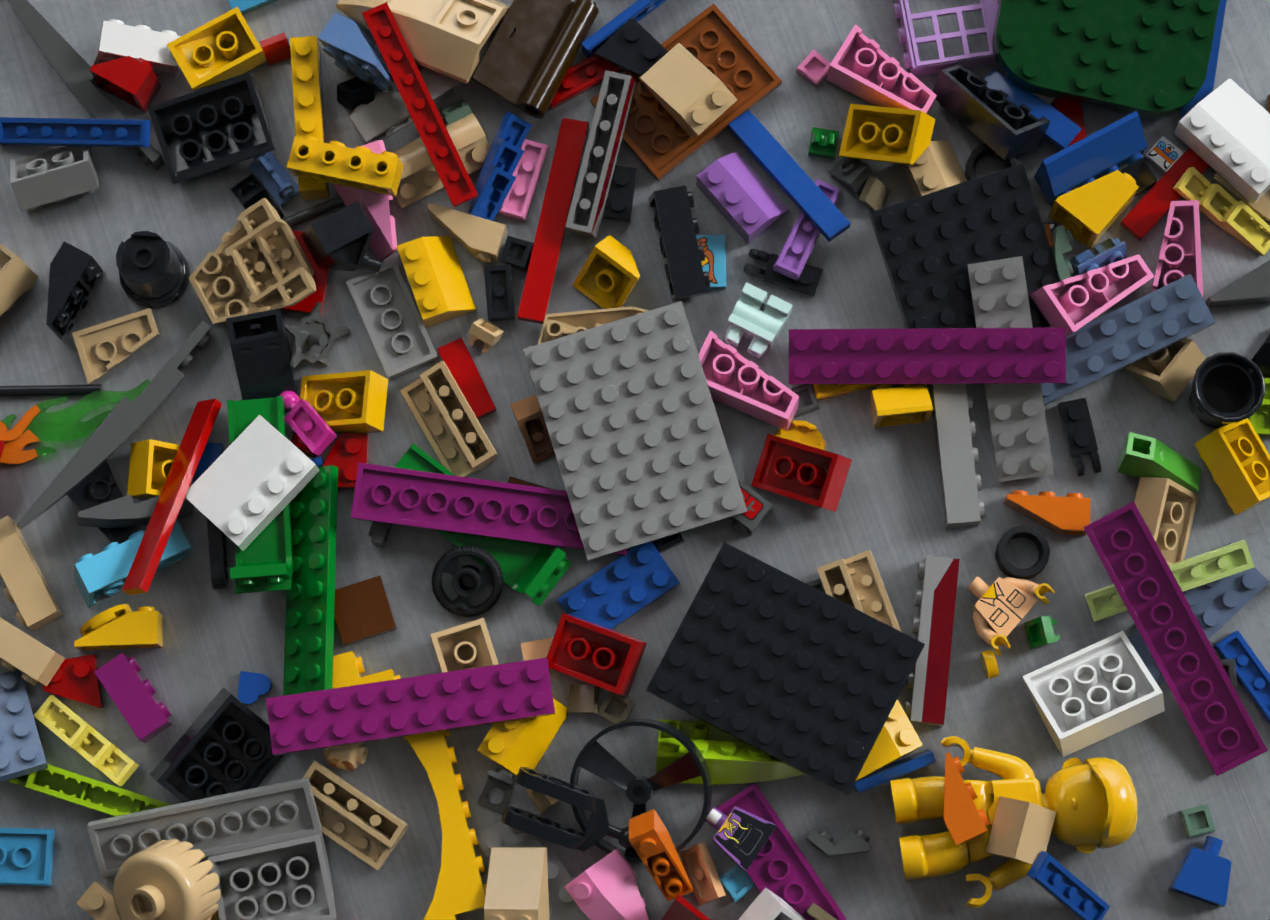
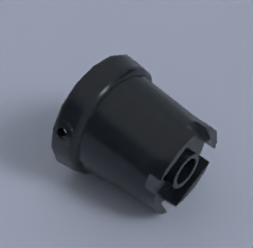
(151, 270)
(1226, 389)

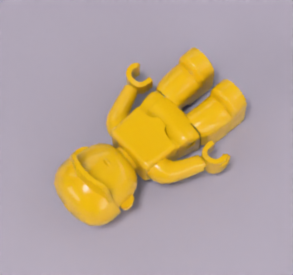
(1091, 804)

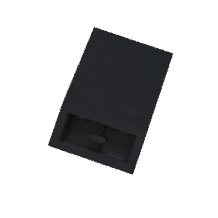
(70, 282)
(261, 354)

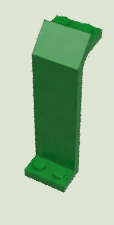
(269, 558)
(525, 566)

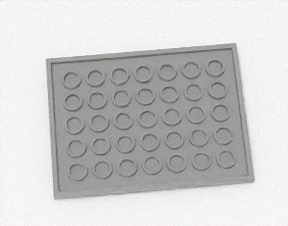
(634, 430)

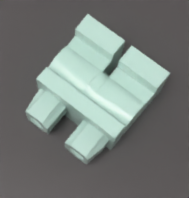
(753, 323)

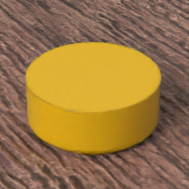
(989, 664)

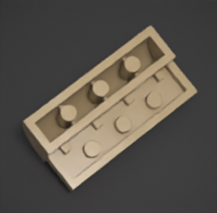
(419, 174)
(449, 422)
(859, 585)
(354, 818)

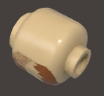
(347, 756)

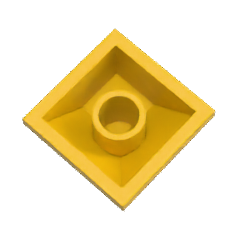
(608, 274)

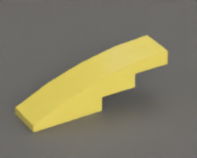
(1225, 211)
(86, 740)

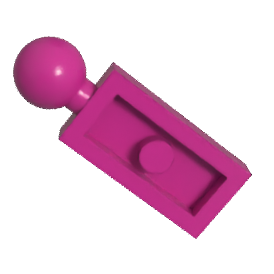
(307, 423)

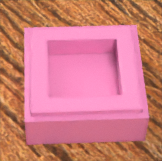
(814, 68)

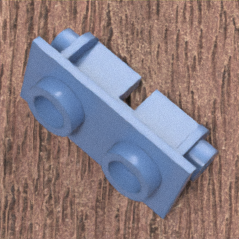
(274, 178)
(1107, 253)

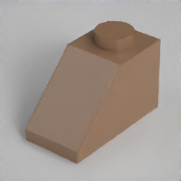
(533, 428)

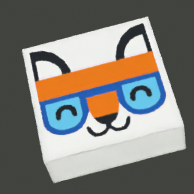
(1163, 155)

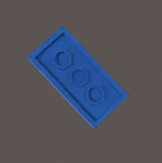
(621, 588)

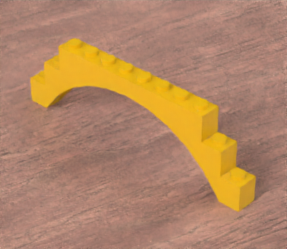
(460, 878)

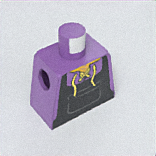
(740, 835)

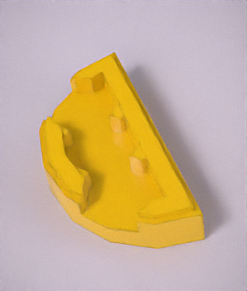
(803, 433)
(104, 617)

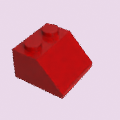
(128, 80)

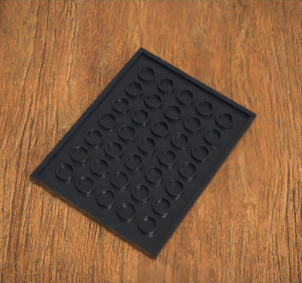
(785, 668)

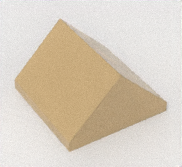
(1020, 830)

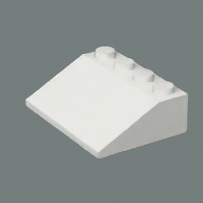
(1232, 138)
(251, 482)
(1094, 693)

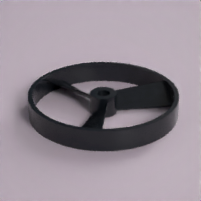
(641, 788)

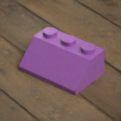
(741, 196)

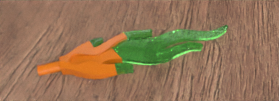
(56, 426)

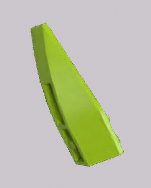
(726, 756)

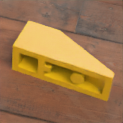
(129, 631)

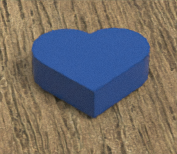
(253, 686)

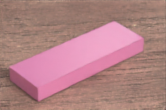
(528, 173)

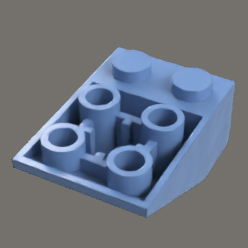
(355, 52)

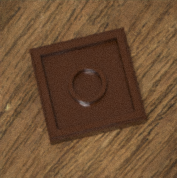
(362, 611)

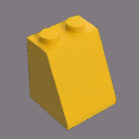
(1094, 206)

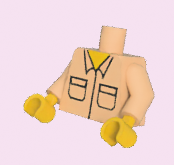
(1003, 607)

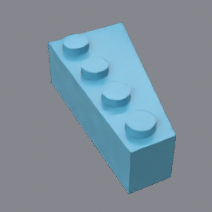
(108, 570)

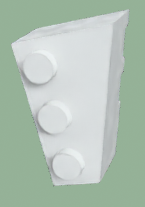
(122, 40)

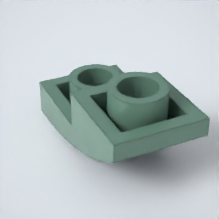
(1062, 244)

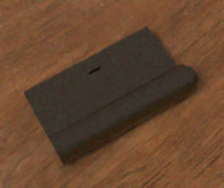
(538, 55)

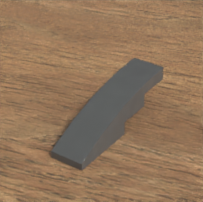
(124, 513)

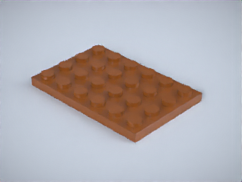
(722, 49)

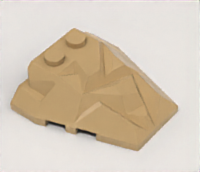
(253, 267)

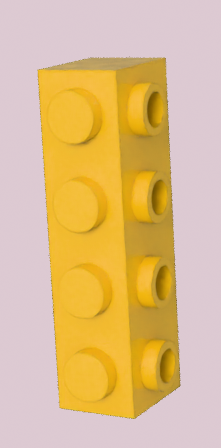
(345, 166)

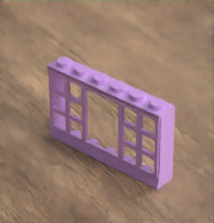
(906, 35)

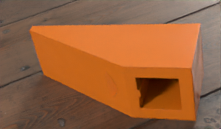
(1057, 513)
(960, 812)
(659, 854)

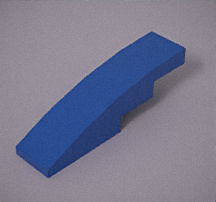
(1060, 130)
(497, 170)

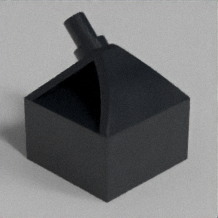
(342, 240)

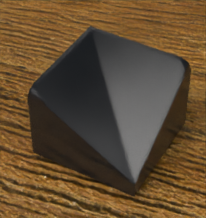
(354, 93)
(1142, 174)

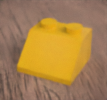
(900, 405)
(149, 467)

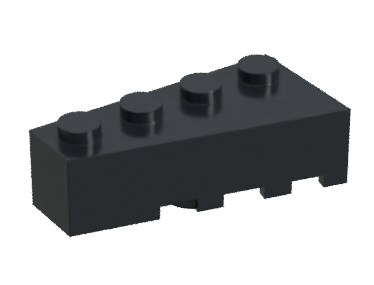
(988, 113)
(679, 242)

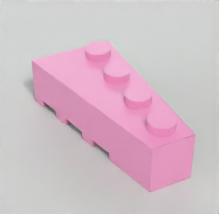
(876, 77)
(1180, 246)
(1085, 296)
(745, 386)

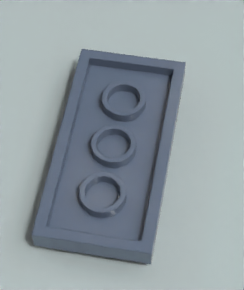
(19, 738)

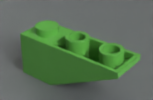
(1151, 458)

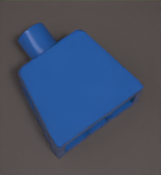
(1204, 874)

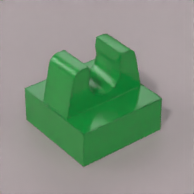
(823, 143)
(1041, 632)

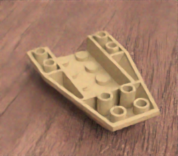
(439, 32)

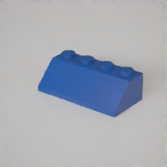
(1092, 157)

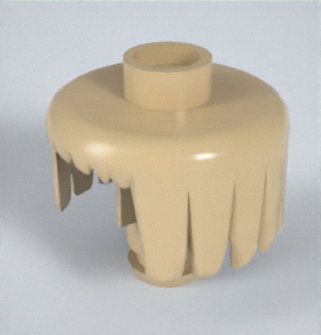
(166, 884)

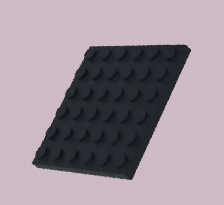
(939, 233)

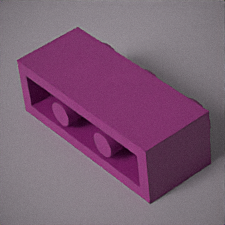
(134, 697)

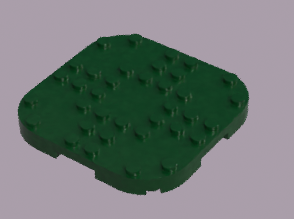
(1108, 51)

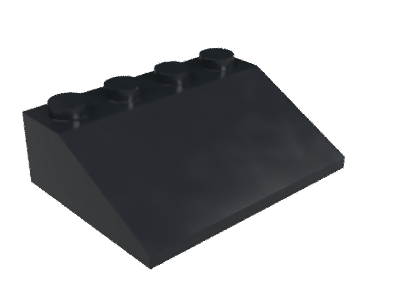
(212, 128)
(219, 753)

